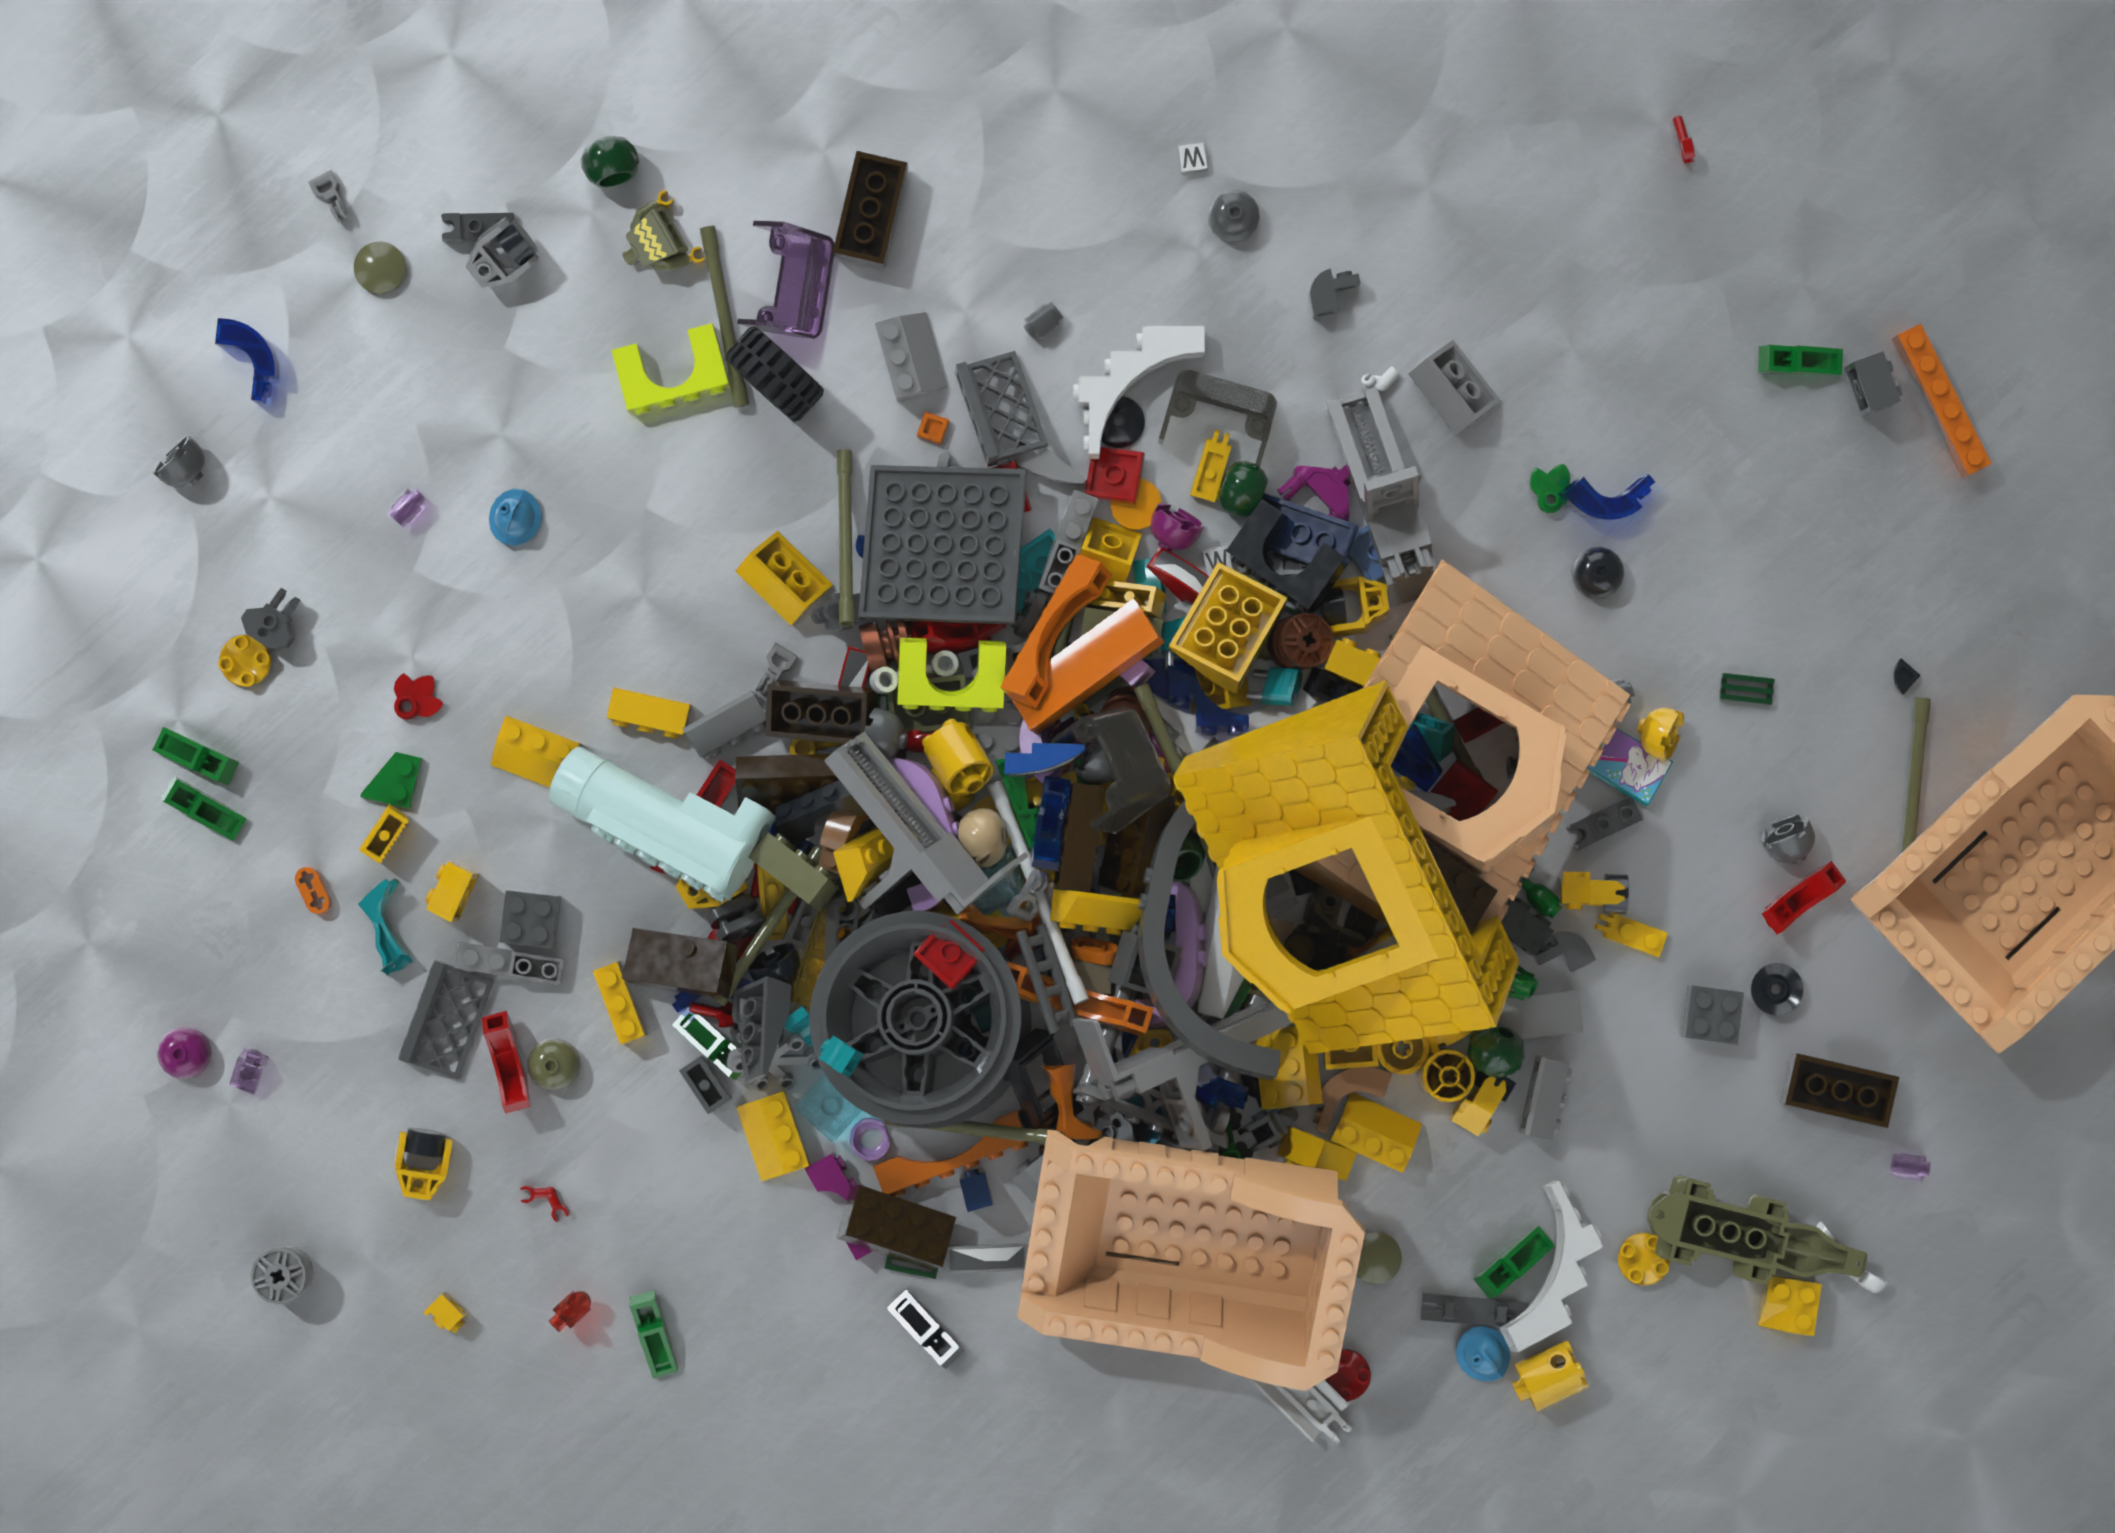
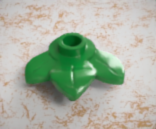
(1549, 485)

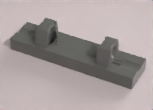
(1469, 1309)

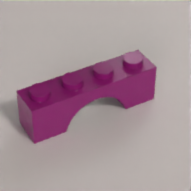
(829, 1175)

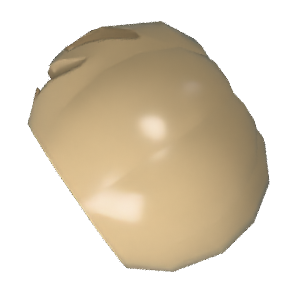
(983, 836)

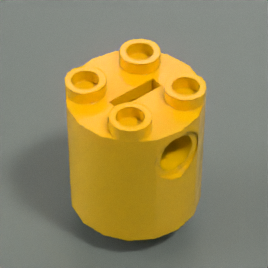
(958, 758)
(1447, 1075)
(1549, 1376)

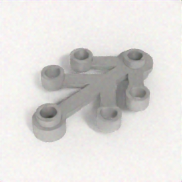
(807, 1058)

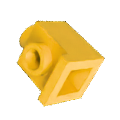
(446, 1313)

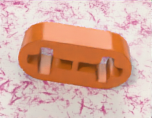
(307, 893)
(1093, 950)

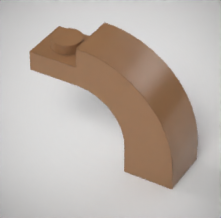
(838, 831)
(1347, 1081)

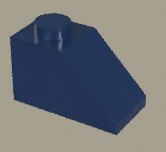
(976, 1190)

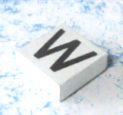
(1192, 157)
(1216, 555)

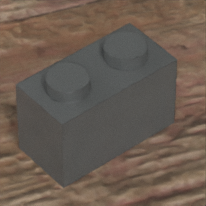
(705, 1084)

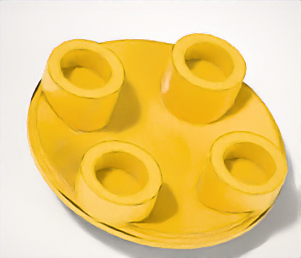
(244, 661)
(1640, 1262)

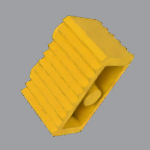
(384, 833)

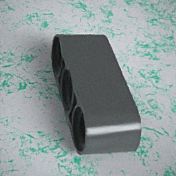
(837, 920)

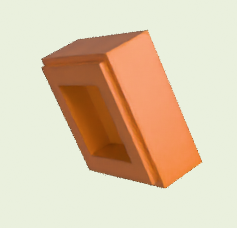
(933, 428)

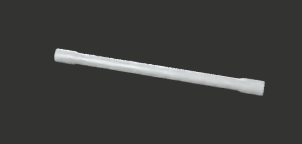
(1072, 978)

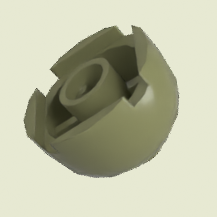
(554, 1064)

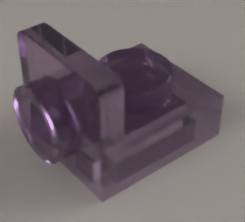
(248, 1070)

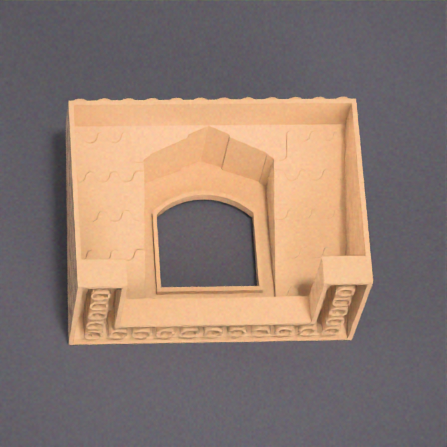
(1523, 678)

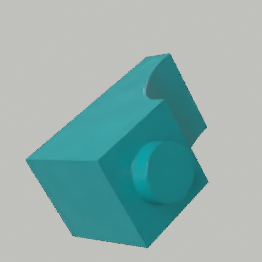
(1437, 734)
(800, 1023)
(840, 1055)

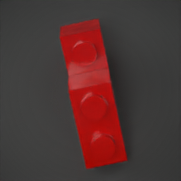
(507, 1062)

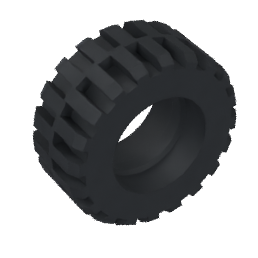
(774, 374)

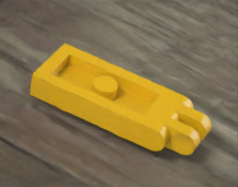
(1211, 468)
(1632, 934)

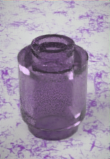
(407, 507)
(1910, 1166)

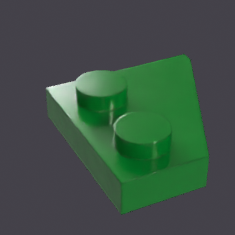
(395, 781)

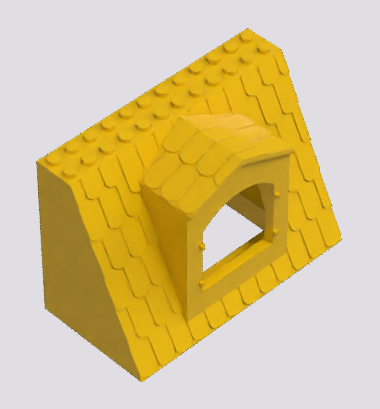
(1306, 795)

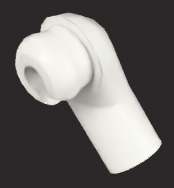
(1381, 382)

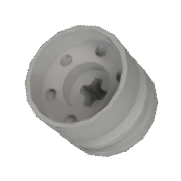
(296, 1270)

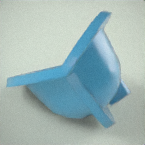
(515, 517)
(1483, 1353)

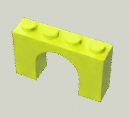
(707, 376)
(983, 691)

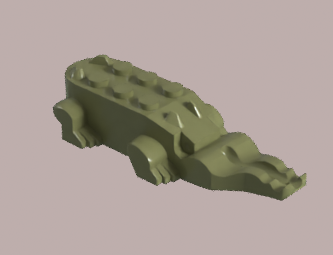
(1752, 1236)

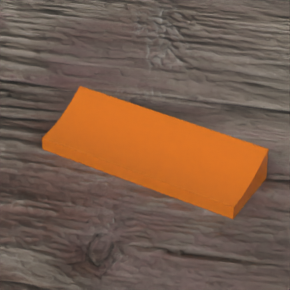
(1092, 664)

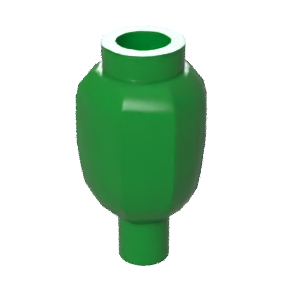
(1542, 898)

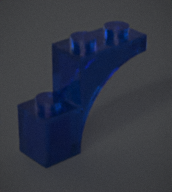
(1209, 717)

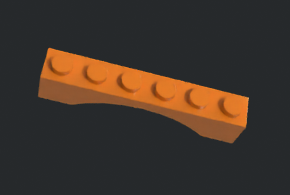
(1956, 426)
(1079, 586)
(1106, 1009)
(902, 1172)

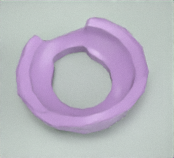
(859, 1149)

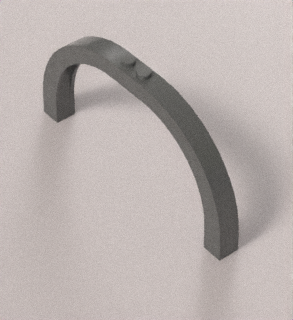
(1171, 1006)

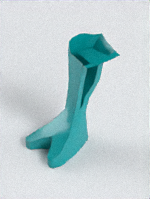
(386, 943)

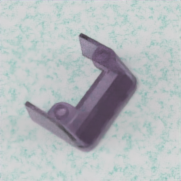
(801, 281)

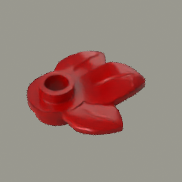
(419, 694)

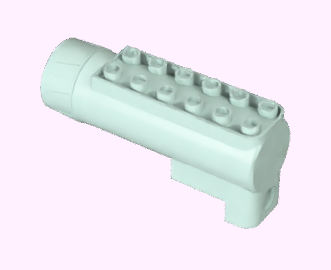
(684, 837)

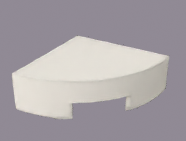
(1178, 610)

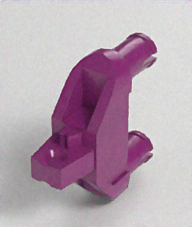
(1326, 483)

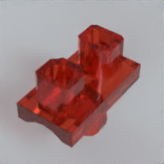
(571, 1310)

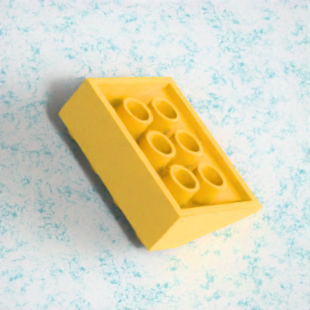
(1228, 626)

